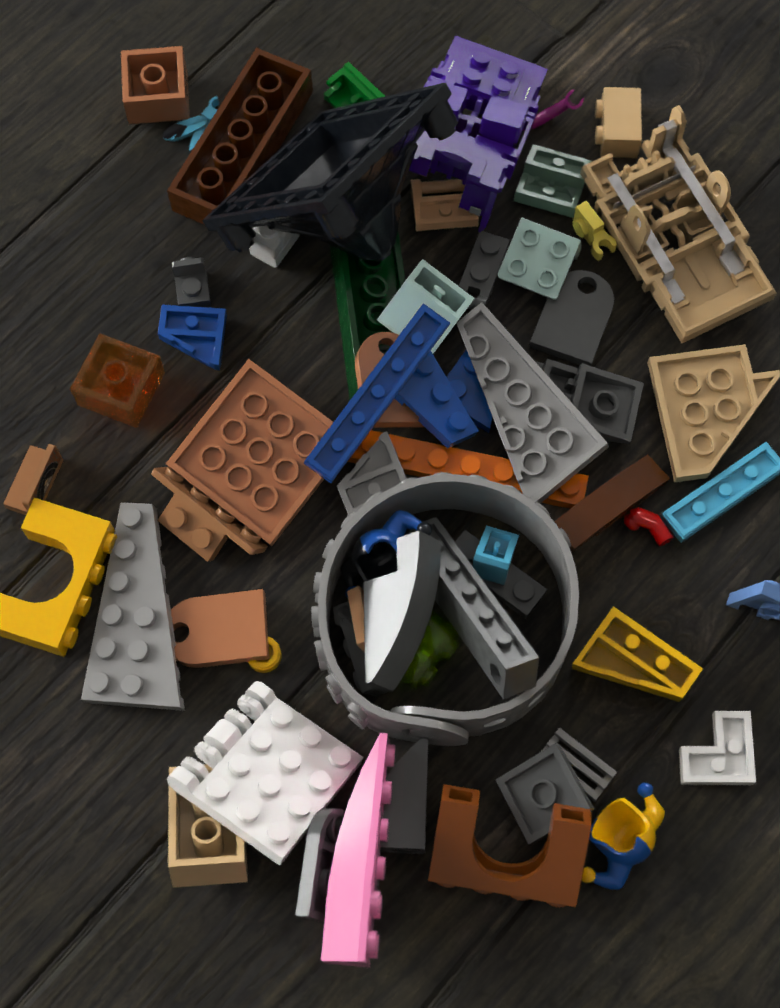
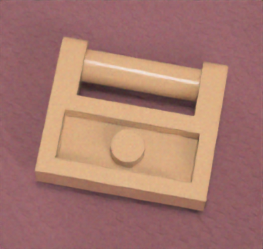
(440, 210)

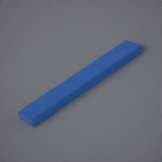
(376, 393)

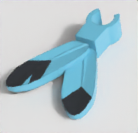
(192, 126)

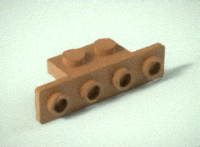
(201, 521)

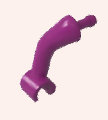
(554, 110)

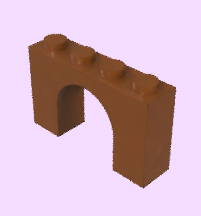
(548, 877)

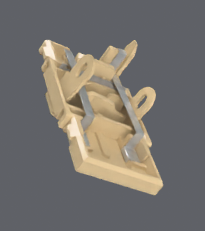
(713, 269)

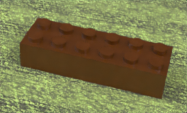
(241, 133)

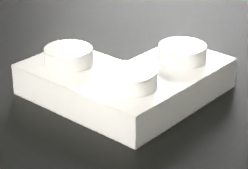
(729, 759)

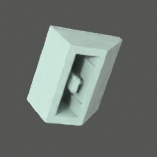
(427, 287)

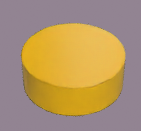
(274, 658)

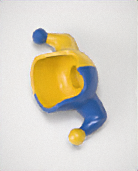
(624, 837)

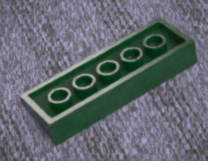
(362, 295)

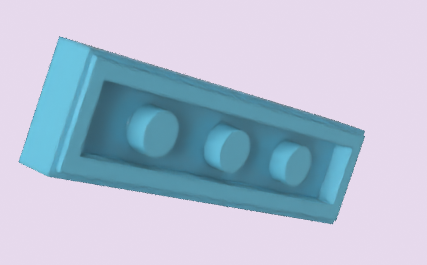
(722, 492)

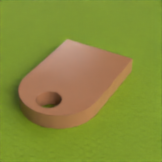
(365, 361)
(222, 629)

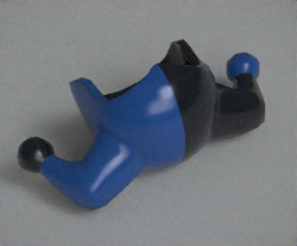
(377, 549)

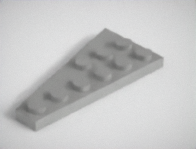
(536, 421)
(134, 631)

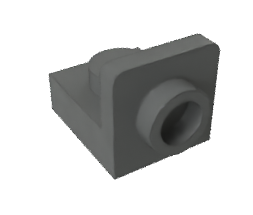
(191, 282)

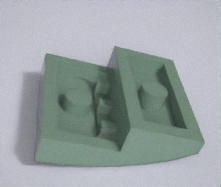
(551, 181)

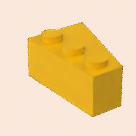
(636, 658)

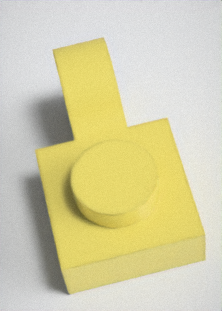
(591, 227)

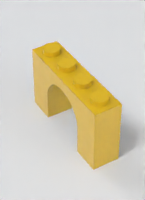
(54, 622)

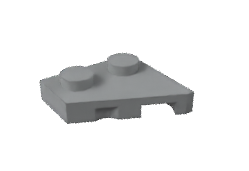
(373, 473)

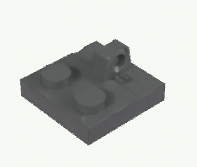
(538, 785)

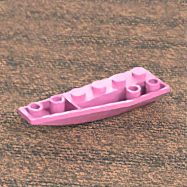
(358, 865)

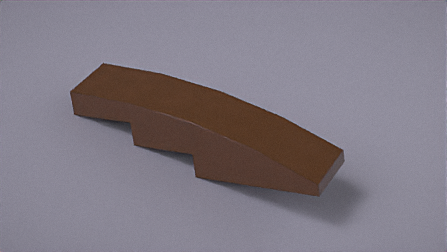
(612, 501)

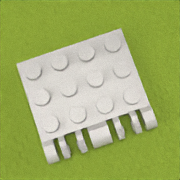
(265, 773)

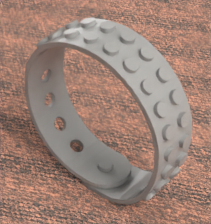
(439, 492)

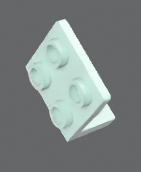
(539, 258)

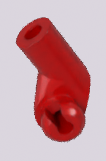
(650, 521)

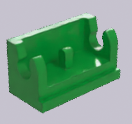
(349, 87)

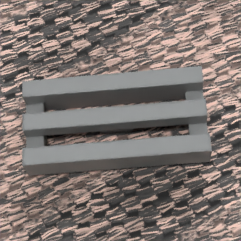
(590, 758)

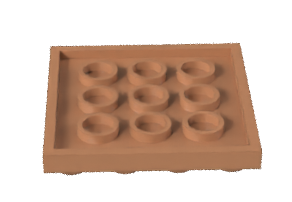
(253, 452)

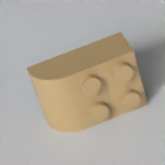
(201, 847)

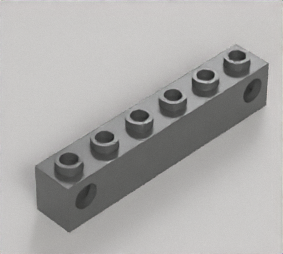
(482, 620)

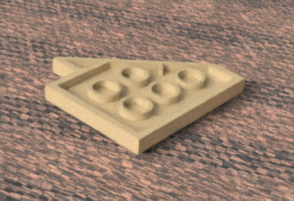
(705, 404)

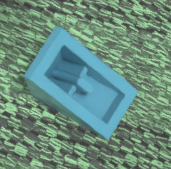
(495, 554)

